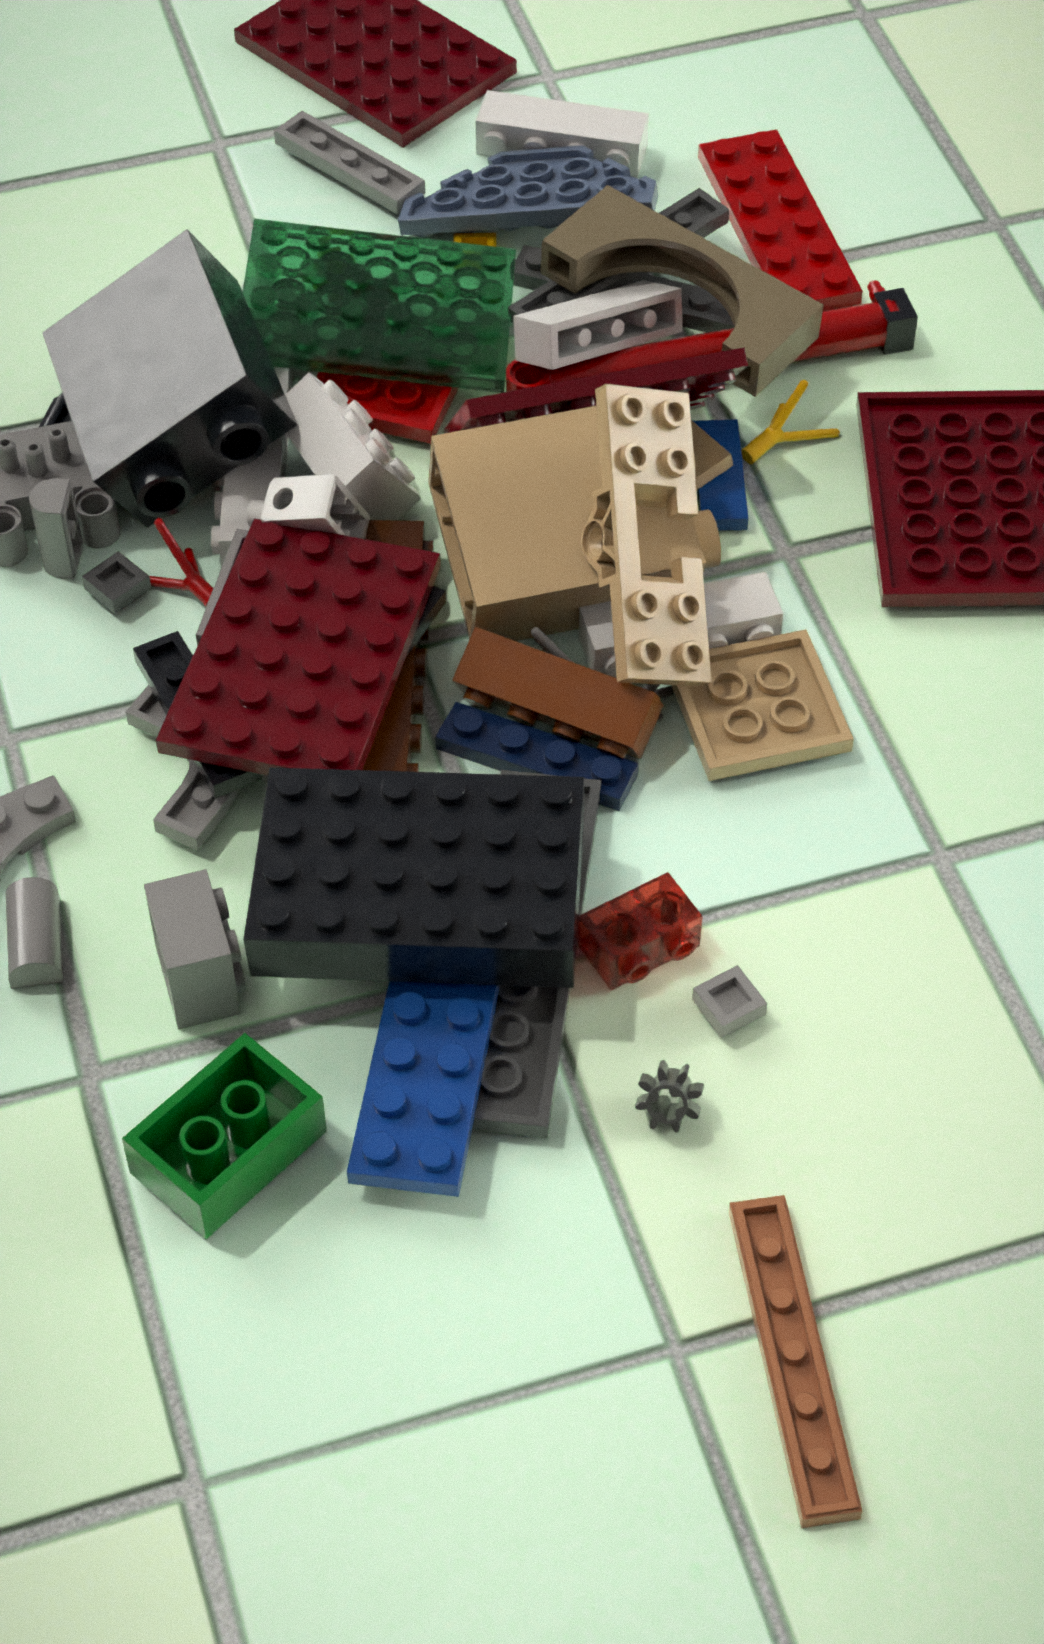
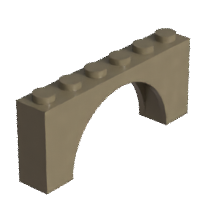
(623, 236)

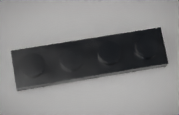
(163, 667)

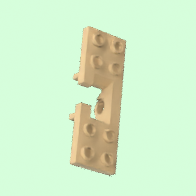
(647, 463)

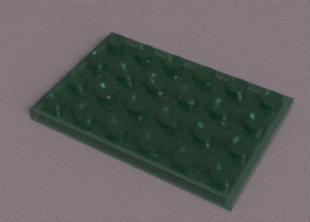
(381, 304)

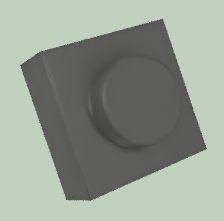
(116, 582)

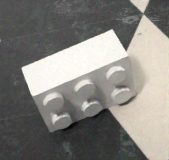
(338, 441)

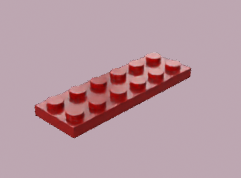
(778, 217)

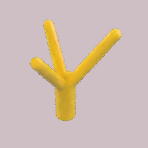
(774, 433)

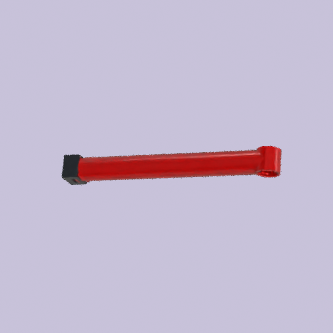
(884, 323)

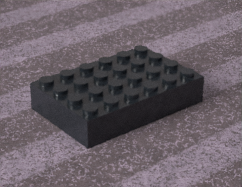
(417, 877)

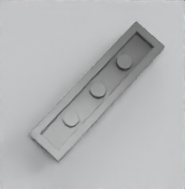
(348, 161)

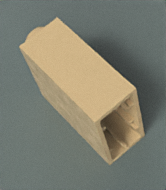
(515, 518)

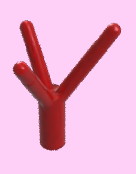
(193, 581)

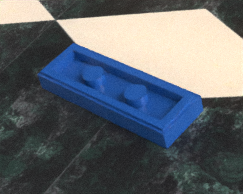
(725, 493)

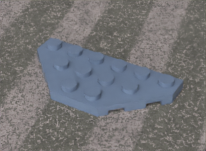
(521, 191)

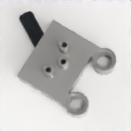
(41, 455)

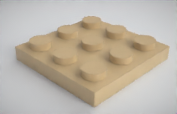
(764, 707)

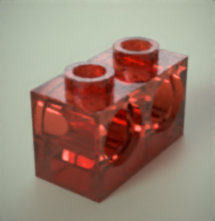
(635, 923)

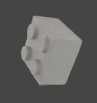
(195, 948)

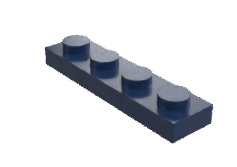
(522, 748)

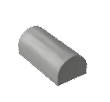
(57, 527)
(33, 933)

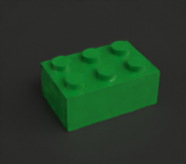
(225, 1135)

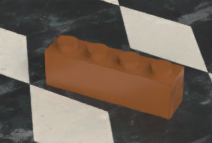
(557, 693)

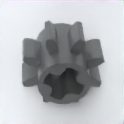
(660, 1107)

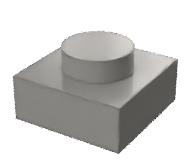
(729, 1001)

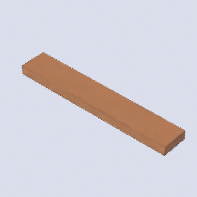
(794, 1363)

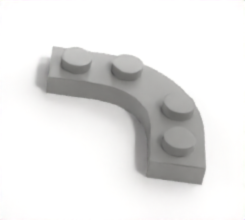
(192, 809)

